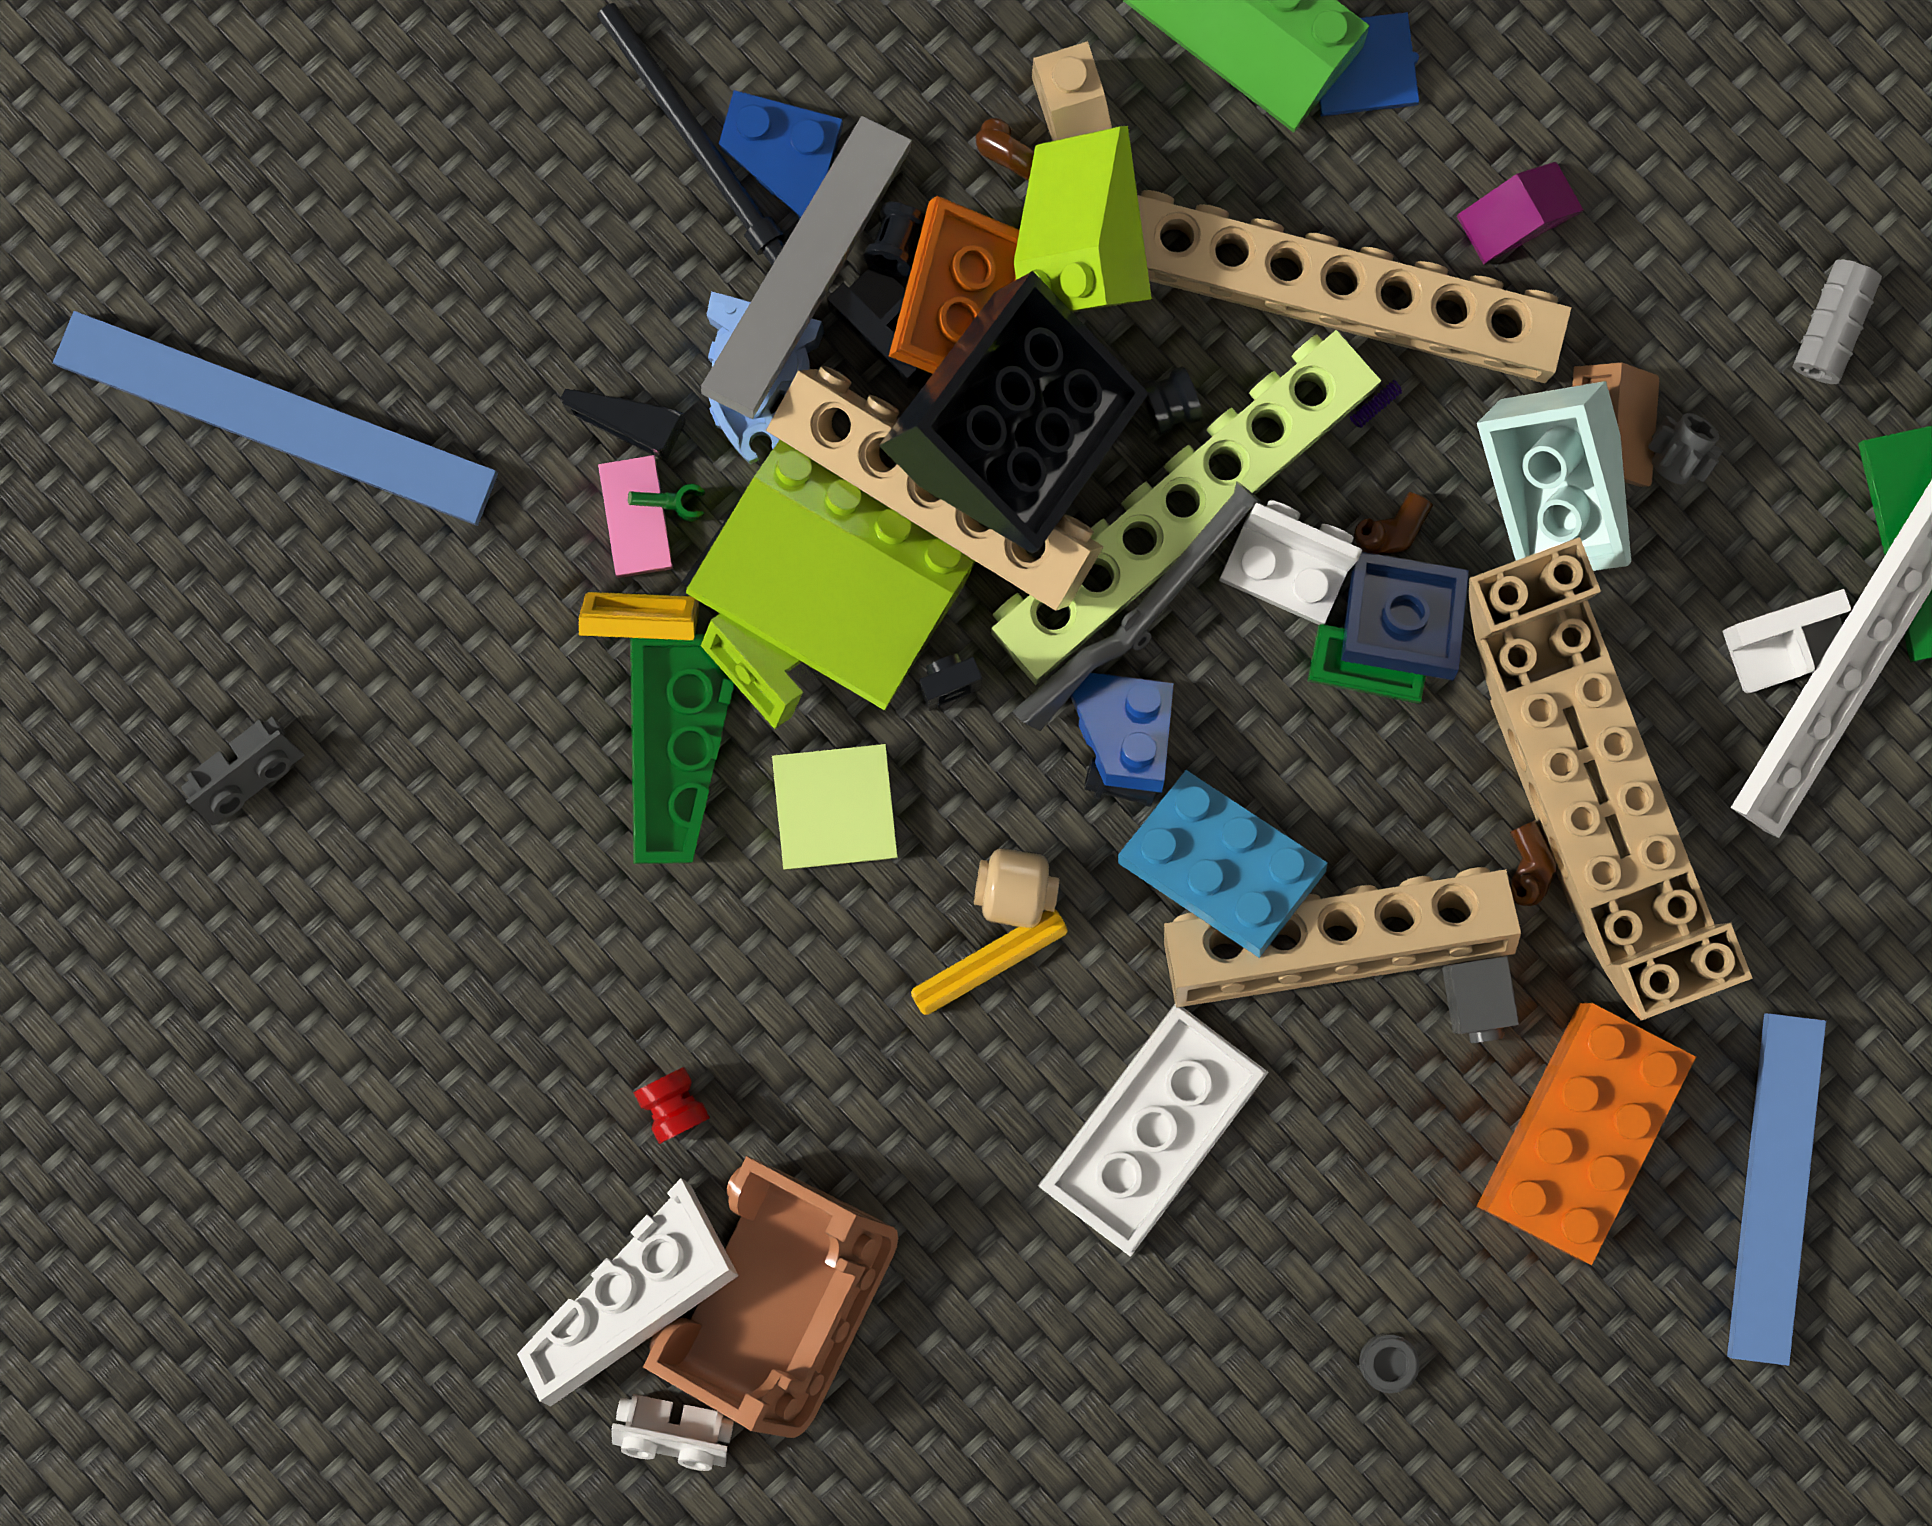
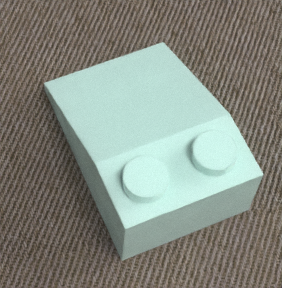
(1560, 472)

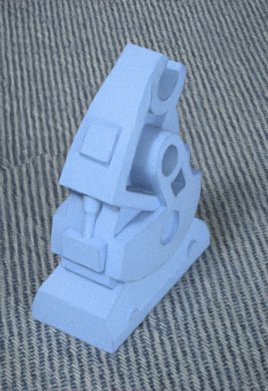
(724, 314)

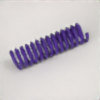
(1379, 398)

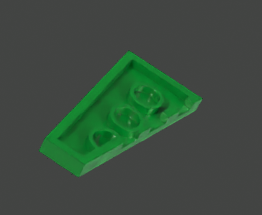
(676, 739)

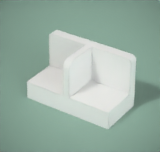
(1785, 641)

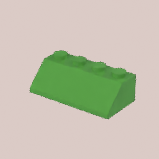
(1268, 49)

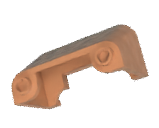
(783, 1326)

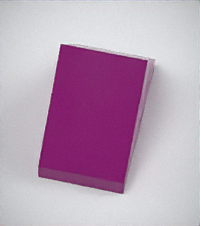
(1519, 211)

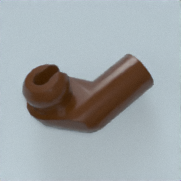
(998, 145)
(1396, 533)
(1535, 868)

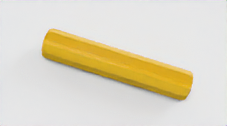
(987, 962)

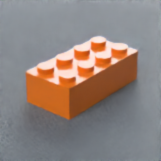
(1586, 1132)

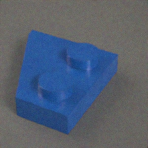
(1126, 728)

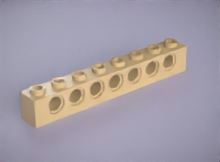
(1418, 327)

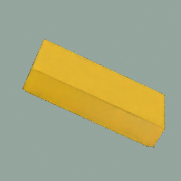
(639, 616)

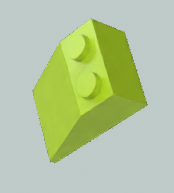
(1084, 222)

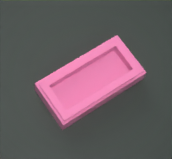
(635, 532)

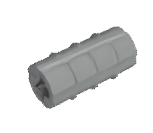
(1837, 321)

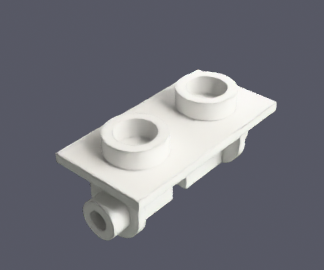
(692, 1441)

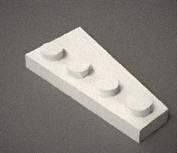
(647, 1286)

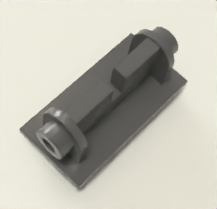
(221, 788)

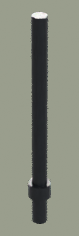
(761, 232)

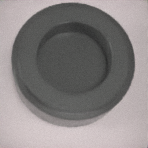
(1389, 1363)

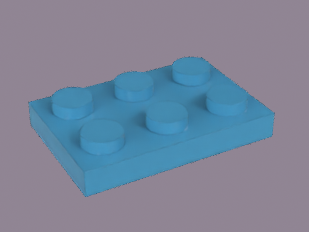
(1222, 863)

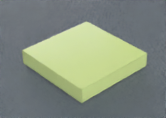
(834, 807)

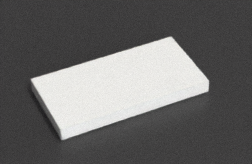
(1153, 1129)

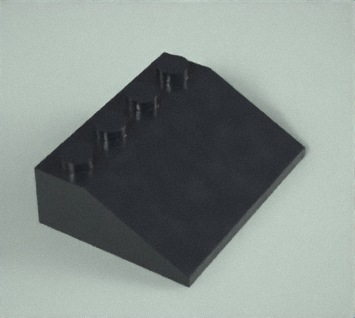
(1016, 414)

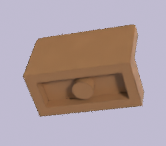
(1635, 407)

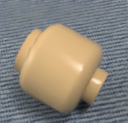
(1015, 888)

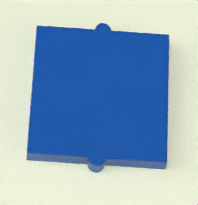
(1380, 73)

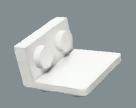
(1290, 561)

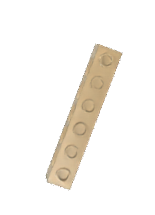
(806, 425)
(1373, 951)

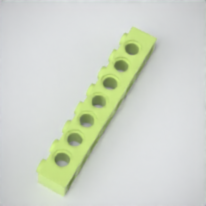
(1344, 384)

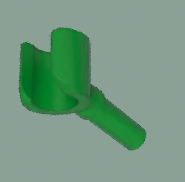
(669, 501)

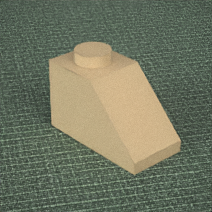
(1070, 92)

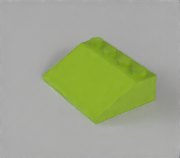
(830, 575)

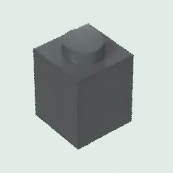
(1480, 998)

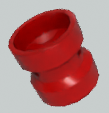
(671, 1105)

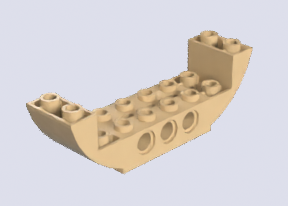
(1596, 784)

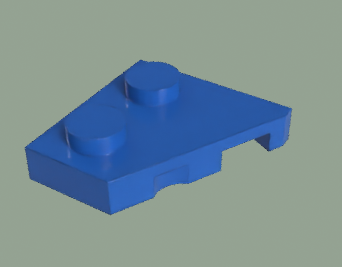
(781, 146)

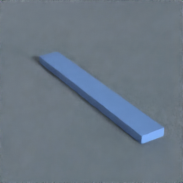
(275, 418)

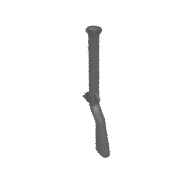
(1133, 632)

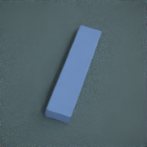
(1776, 1189)

